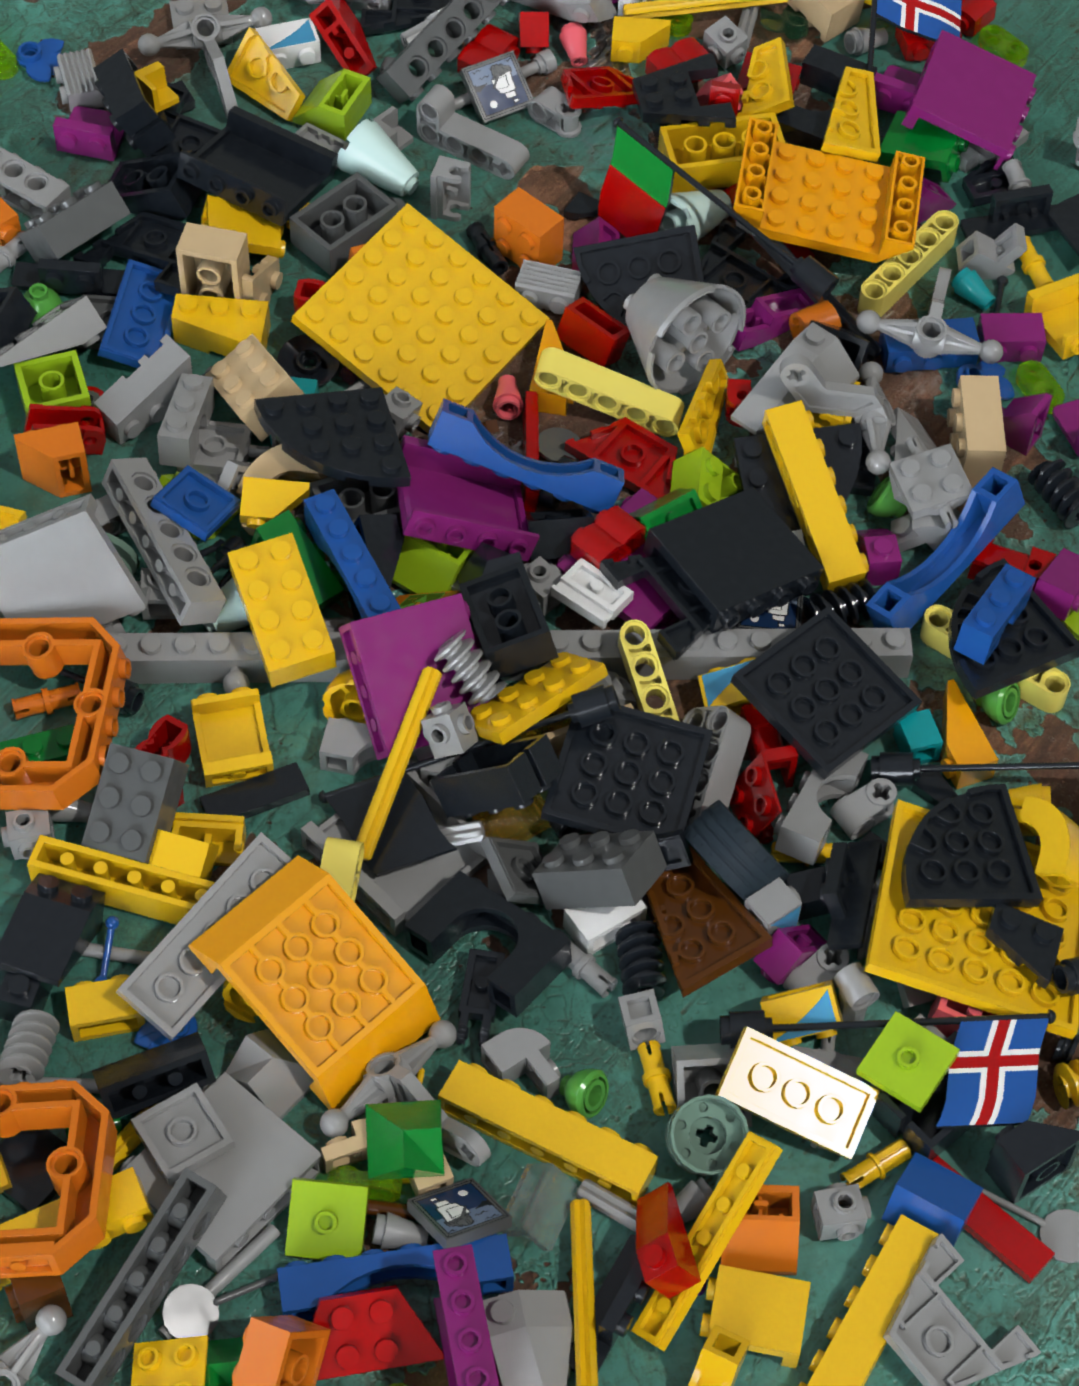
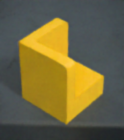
(155, 88)

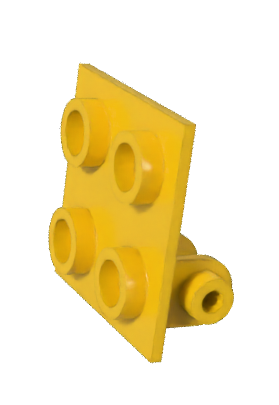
(170, 1362)

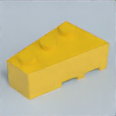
(218, 322)

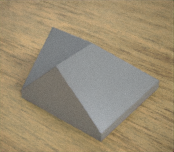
(270, 1072)

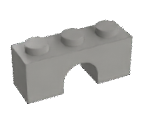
(188, 410)

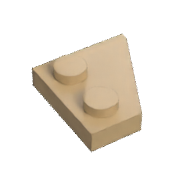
(264, 281)

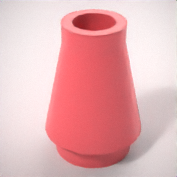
(574, 41)
(507, 400)

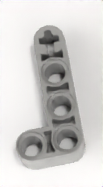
(465, 138)
(723, 755)

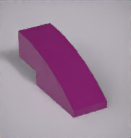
(770, 317)

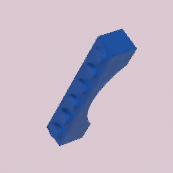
(585, 482)
(986, 513)
(342, 543)
(304, 1282)

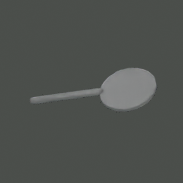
(1057, 1230)

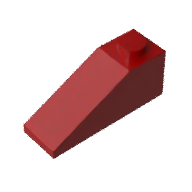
(344, 36)
(664, 1243)

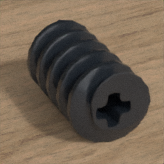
(1058, 490)
(844, 601)
(640, 958)

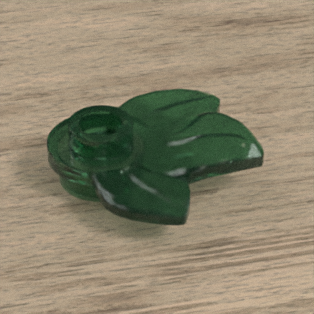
(789, 22)

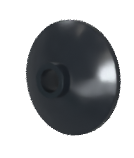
(304, 351)

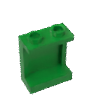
(926, 140)

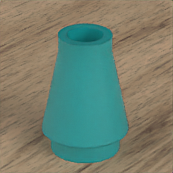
(973, 289)

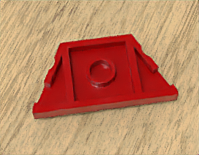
(597, 87)
(629, 446)
(372, 1333)

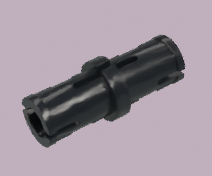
(486, 248)

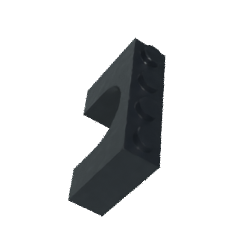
(823, 72)
(470, 906)

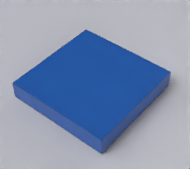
(196, 503)

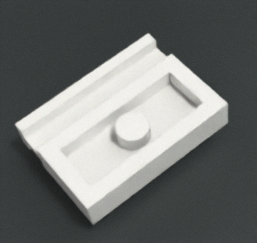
(591, 594)

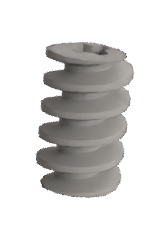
(469, 670)
(28, 1047)

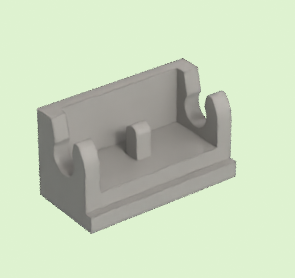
(450, 188)

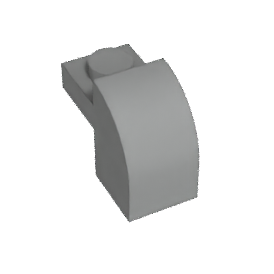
(990, 256)
(922, 530)
(520, 1053)

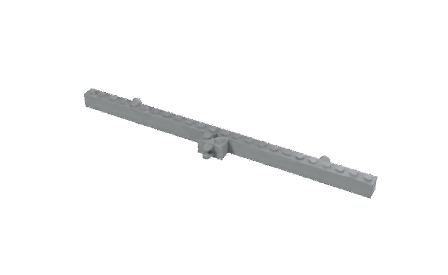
(236, 662)

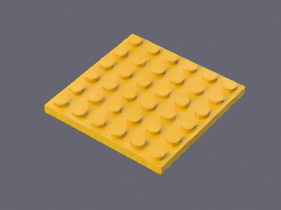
(420, 316)
(947, 949)

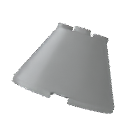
(682, 327)

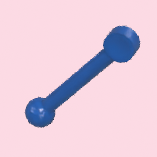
(111, 923)

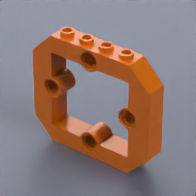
(46, 648)
(82, 1192)

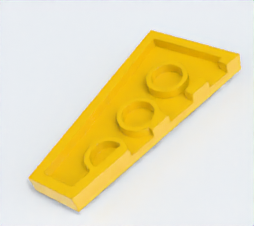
(854, 118)
(705, 409)

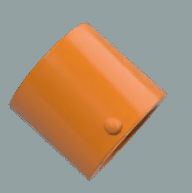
(820, 312)

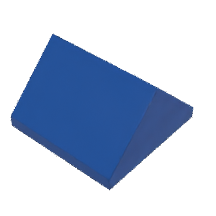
(933, 1198)

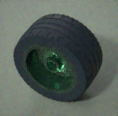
(733, 851)

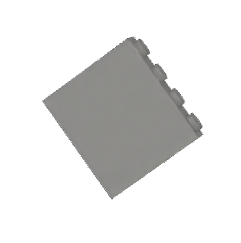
(66, 568)
(401, 893)
(251, 1175)

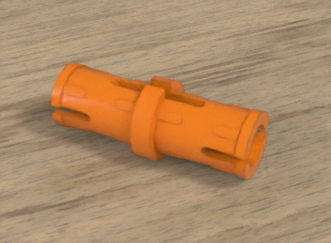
(45, 701)

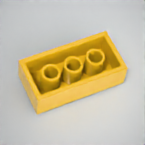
(708, 153)
(282, 609)

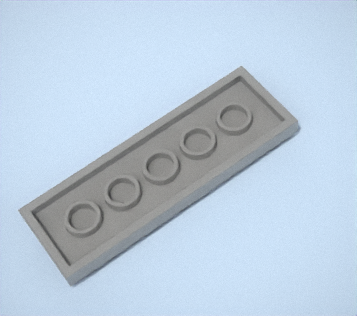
(172, 980)

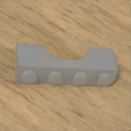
(349, 747)
(806, 826)

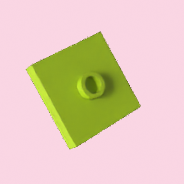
(907, 1061)
(326, 1218)

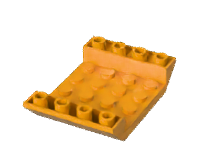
(827, 197)
(318, 977)

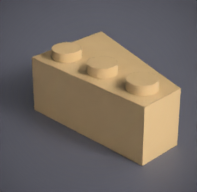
(829, 16)

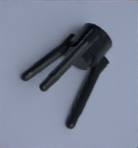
(221, 549)

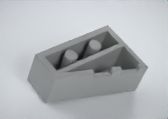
(146, 394)

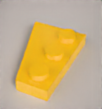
(264, 78)
(769, 80)

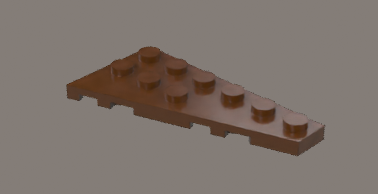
(703, 925)

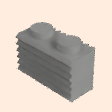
(78, 80)
(548, 285)

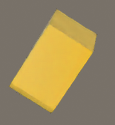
(183, 854)

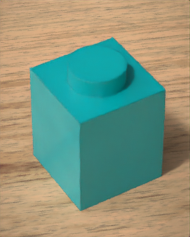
(919, 735)

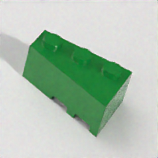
(324, 582)

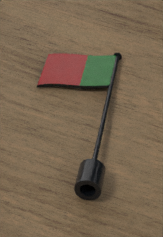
(640, 190)

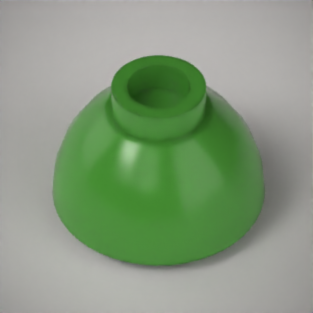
(42, 299)
(883, 502)
(1002, 704)
(585, 1091)

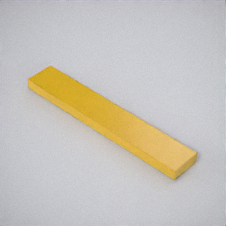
(711, 1235)

